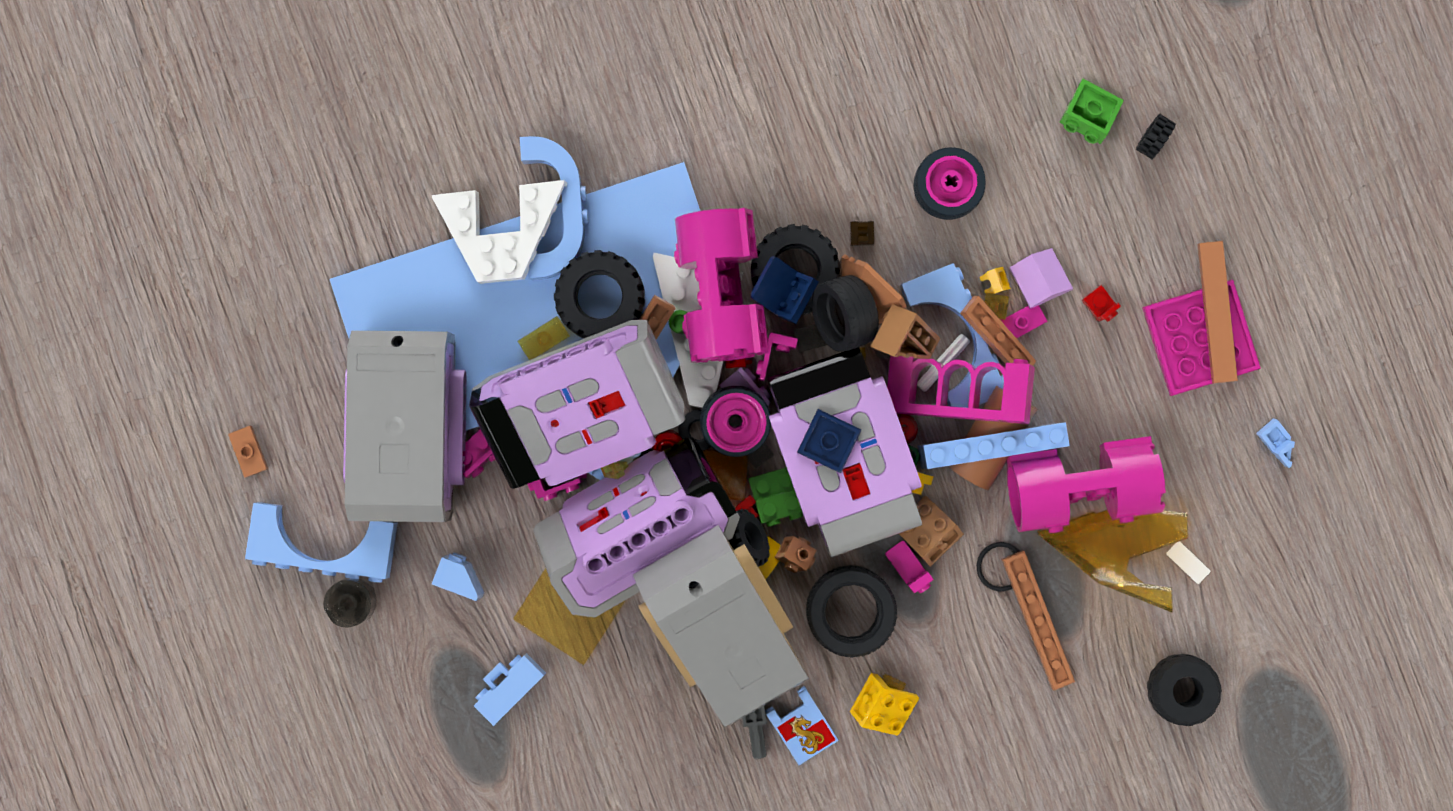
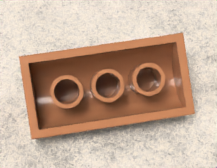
(985, 472)

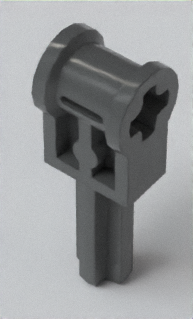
(754, 723)

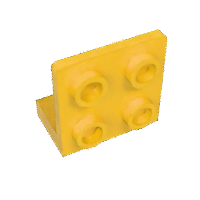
(883, 707)

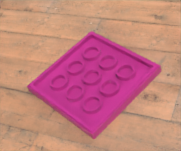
(1182, 342)

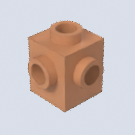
(796, 554)

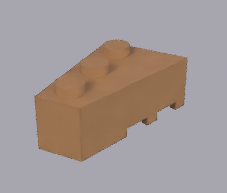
(905, 335)

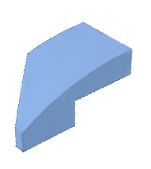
(1277, 441)

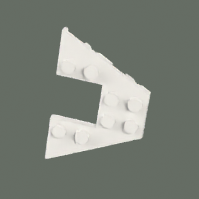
(500, 255)

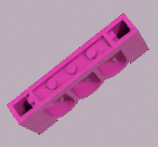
(1015, 399)

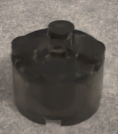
(340, 611)

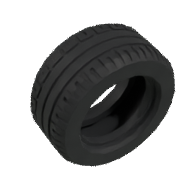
(854, 645)

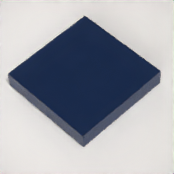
(829, 441)

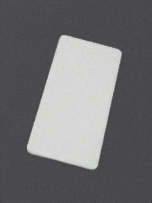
(1188, 562)

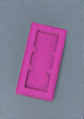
(1024, 320)

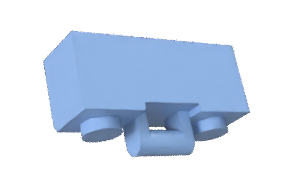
(502, 697)

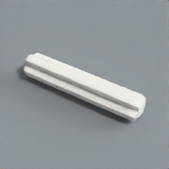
(950, 354)

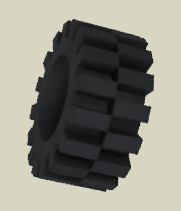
(1155, 136)

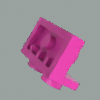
(476, 455)

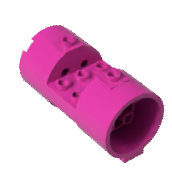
(715, 246)
(1127, 479)

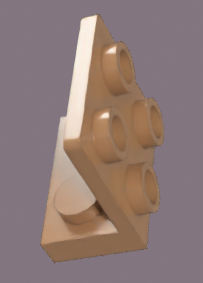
(934, 534)

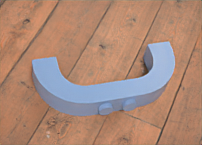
(548, 152)

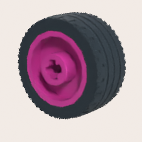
(962, 171)

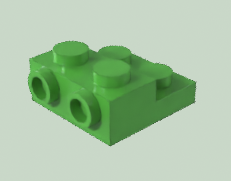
(1091, 112)
(775, 497)

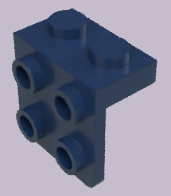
(783, 290)

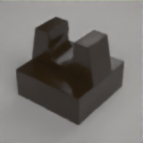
(861, 233)

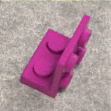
(782, 344)

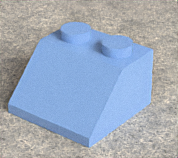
(458, 577)

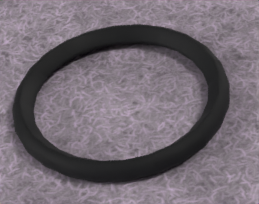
(979, 562)

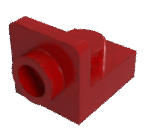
(1101, 304)

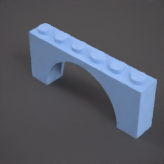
(946, 290)
(993, 446)
(271, 544)

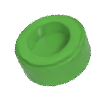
(676, 321)

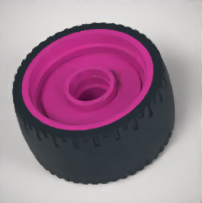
(743, 438)

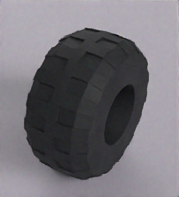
(1205, 696)

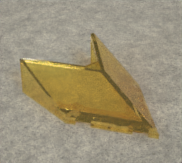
(1105, 545)

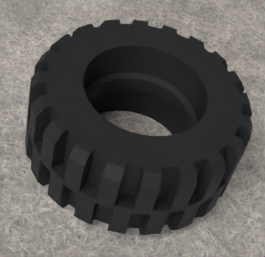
(798, 238)
(598, 264)

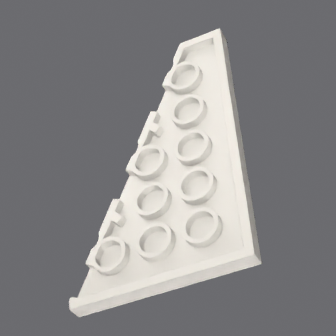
(681, 290)

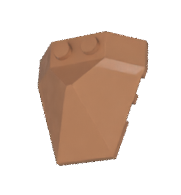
(882, 292)

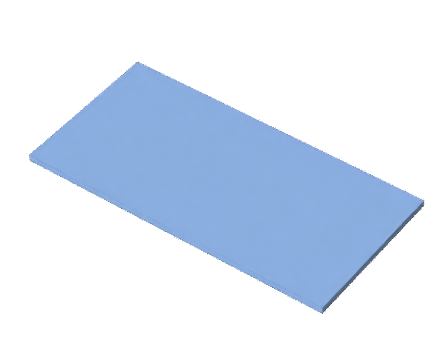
(440, 294)

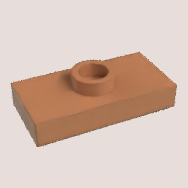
(248, 451)

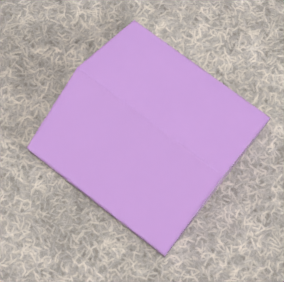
(1040, 277)

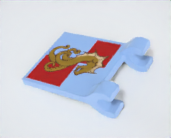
(803, 728)

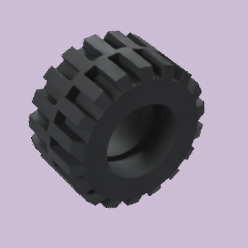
(752, 534)

